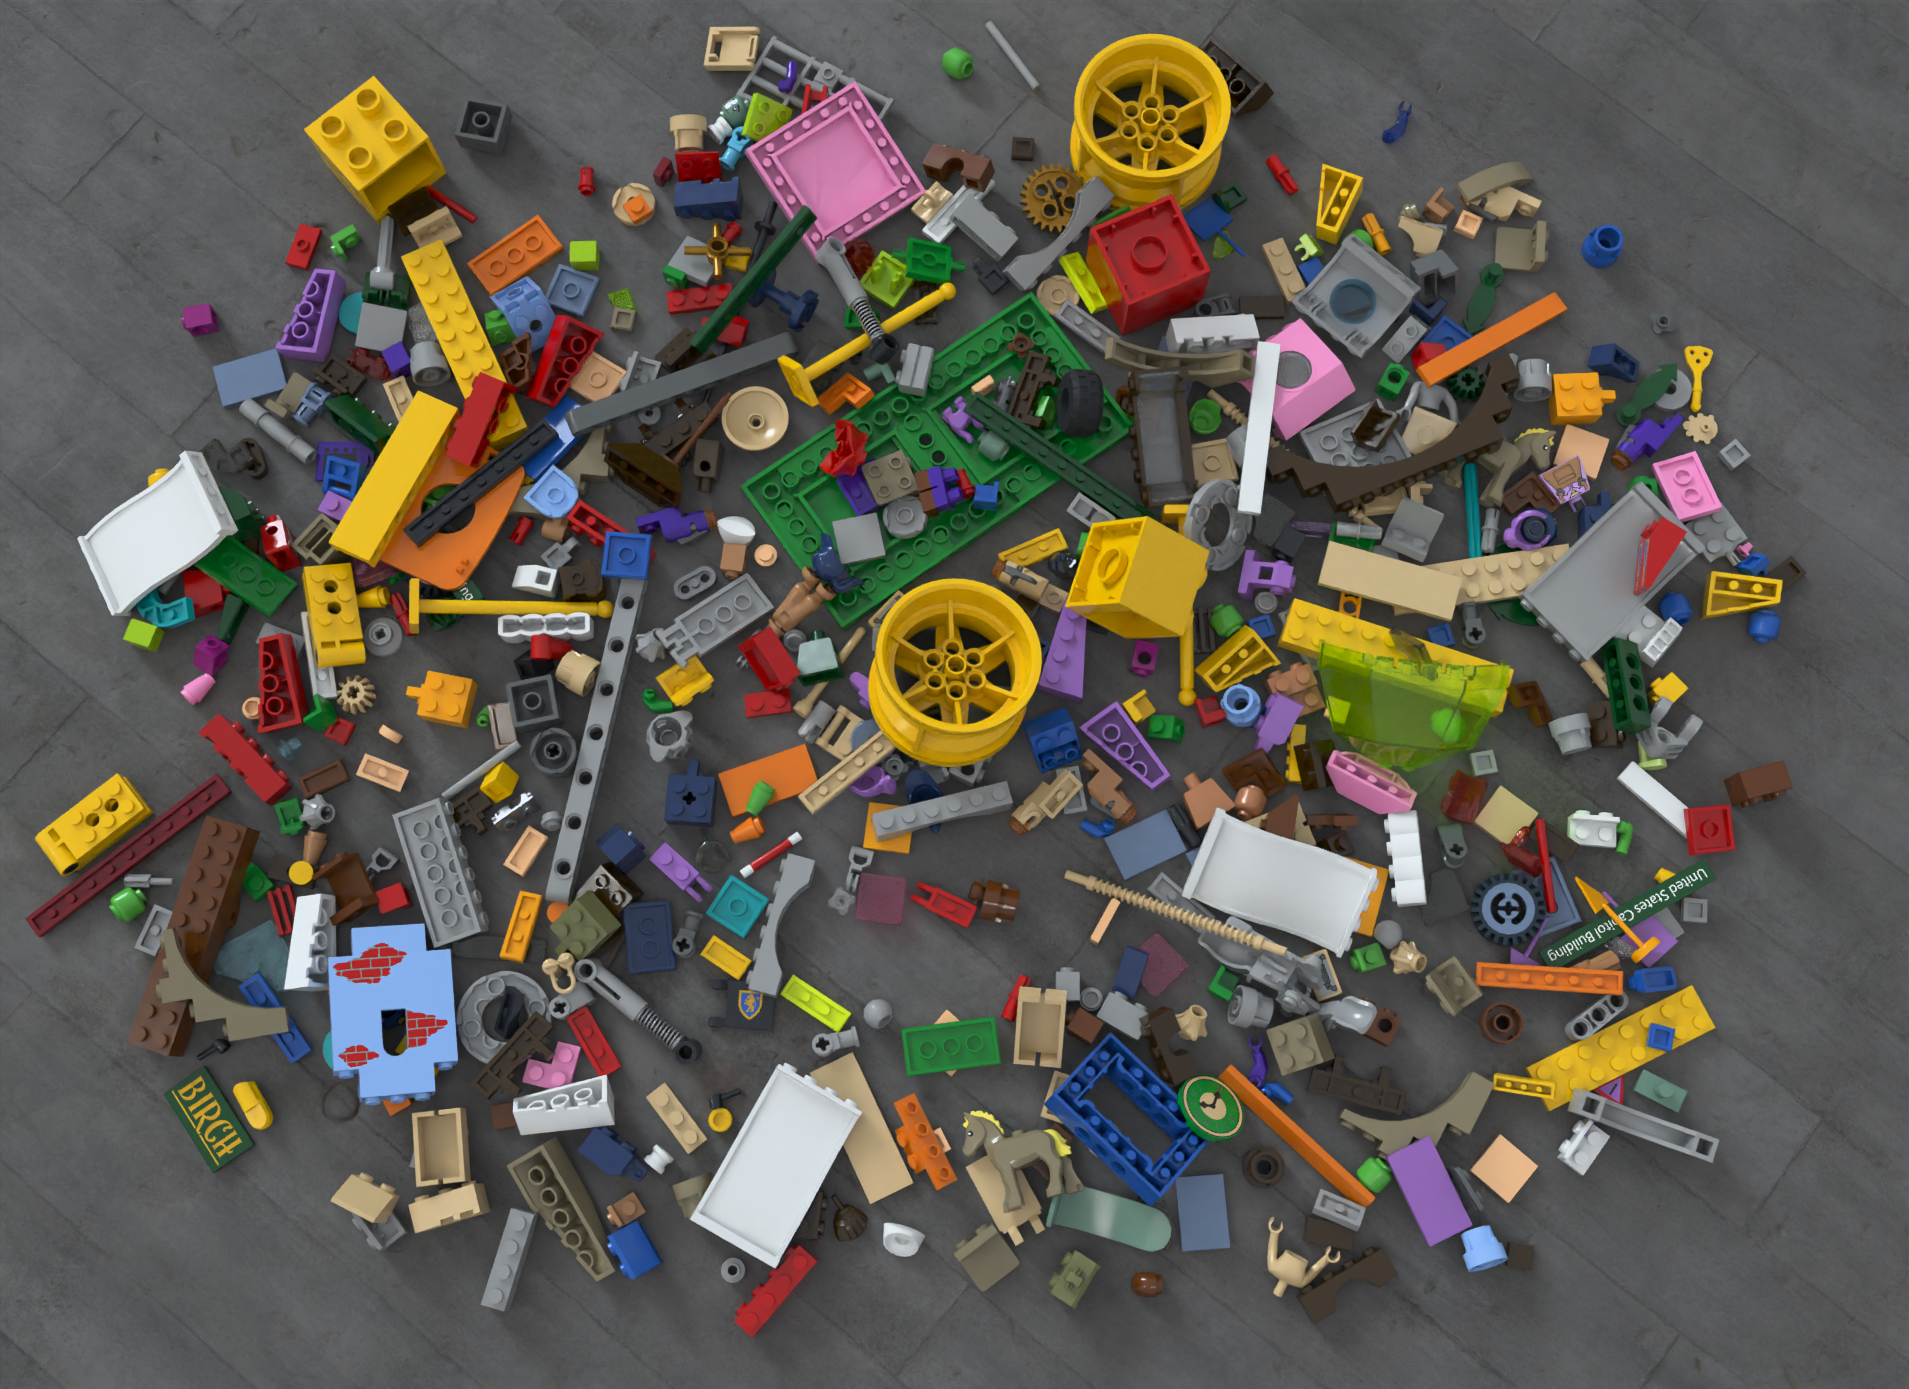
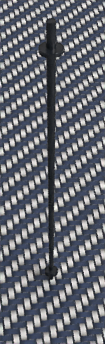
(764, 229)

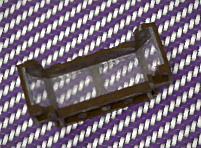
(1161, 436)

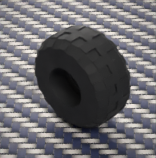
(1080, 403)

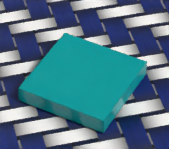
(737, 906)

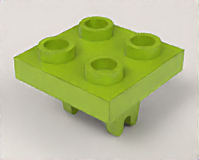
(764, 117)
(886, 280)

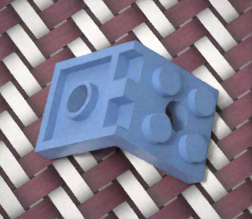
(523, 304)

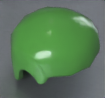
(1204, 416)

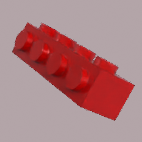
(594, 525)
(772, 1294)

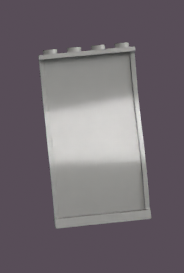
(1592, 584)

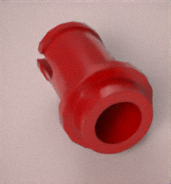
(586, 181)
(732, 231)
(965, 484)
(521, 530)

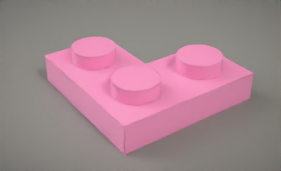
(556, 1074)

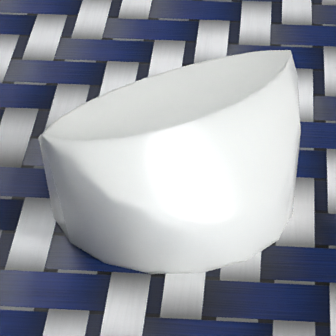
(736, 530)
(901, 1239)

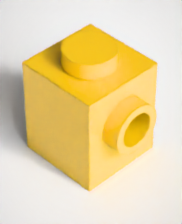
(1669, 687)

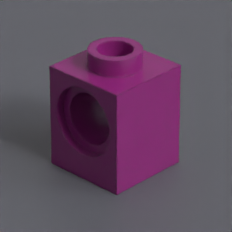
(200, 319)
(1144, 649)
(210, 655)

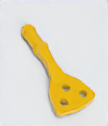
(1697, 369)

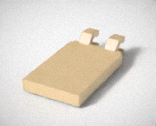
(992, 1190)

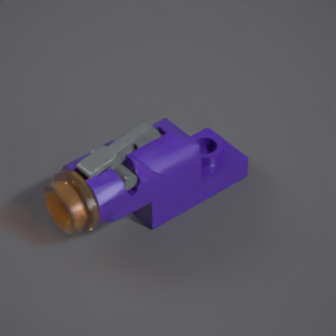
(1641, 440)
(678, 527)

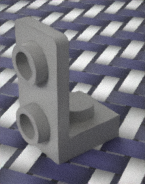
(1406, 338)

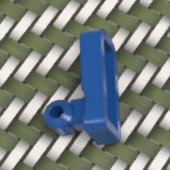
(1653, 980)

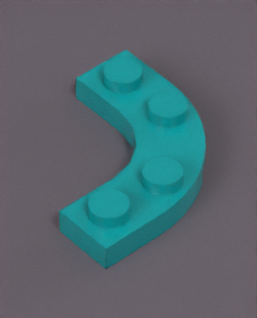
(166, 615)

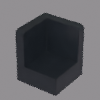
(530, 668)

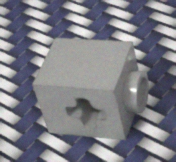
(1069, 981)

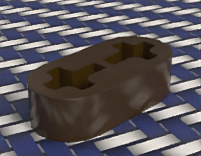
(260, 460)

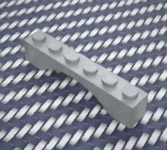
(1088, 203)
(969, 803)
(795, 878)
(1643, 1125)

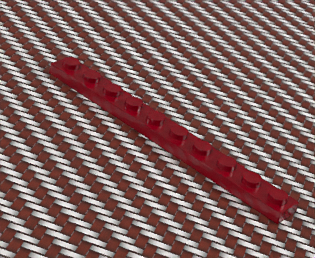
(128, 855)

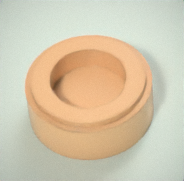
(390, 734)

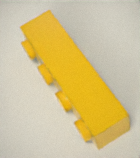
(1296, 737)
(1524, 1085)

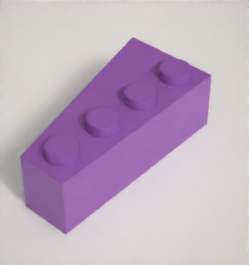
(315, 318)
(1065, 661)

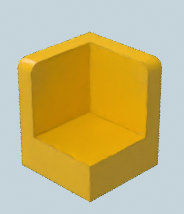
(1138, 707)
(499, 782)

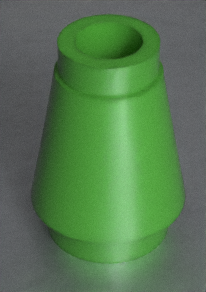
(760, 797)

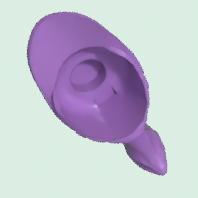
(874, 783)

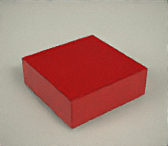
(340, 731)

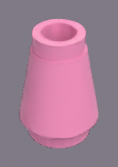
(197, 689)

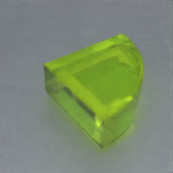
(1221, 247)
(621, 299)

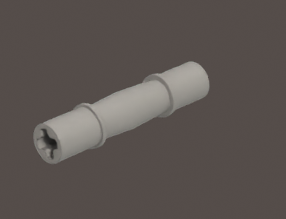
(278, 431)

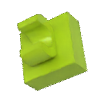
(1310, 245)

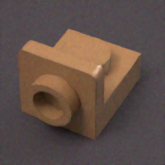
(626, 1210)

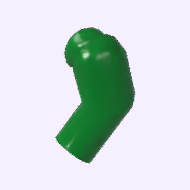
(655, 704)

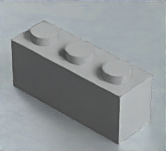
(984, 227)

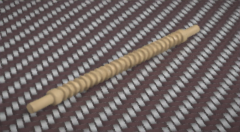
(1229, 408)
(1258, 942)

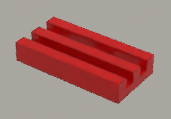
(275, 910)

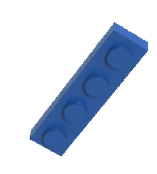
(261, 994)

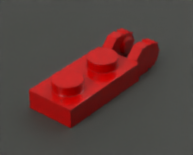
(946, 905)

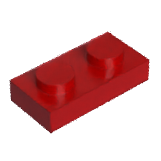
(768, 703)

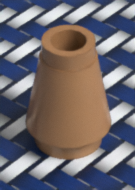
(313, 846)

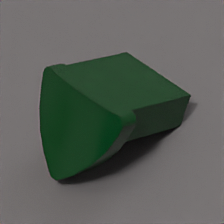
(1229, 197)

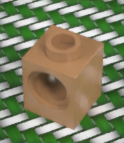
(733, 560)

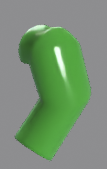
(1626, 832)

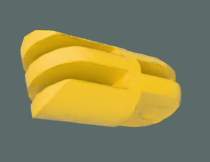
(253, 1105)

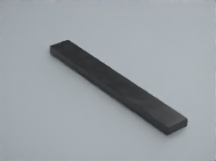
(481, 483)

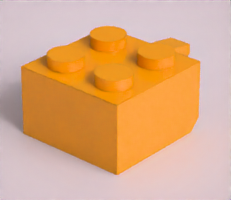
(1577, 399)
(445, 699)

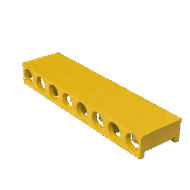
(394, 478)

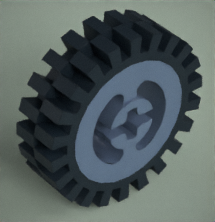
(1507, 885)

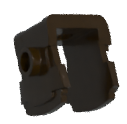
(583, 582)

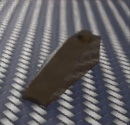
(1246, 88)

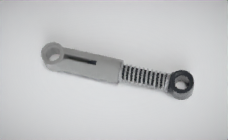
(832, 257)
(635, 1008)

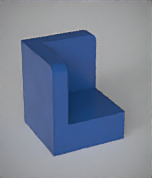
(986, 496)

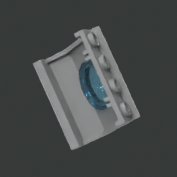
(1353, 281)

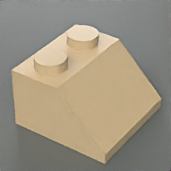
(366, 1198)

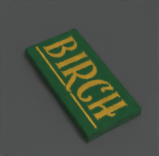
(209, 1119)

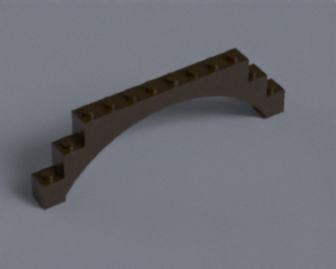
(1356, 485)

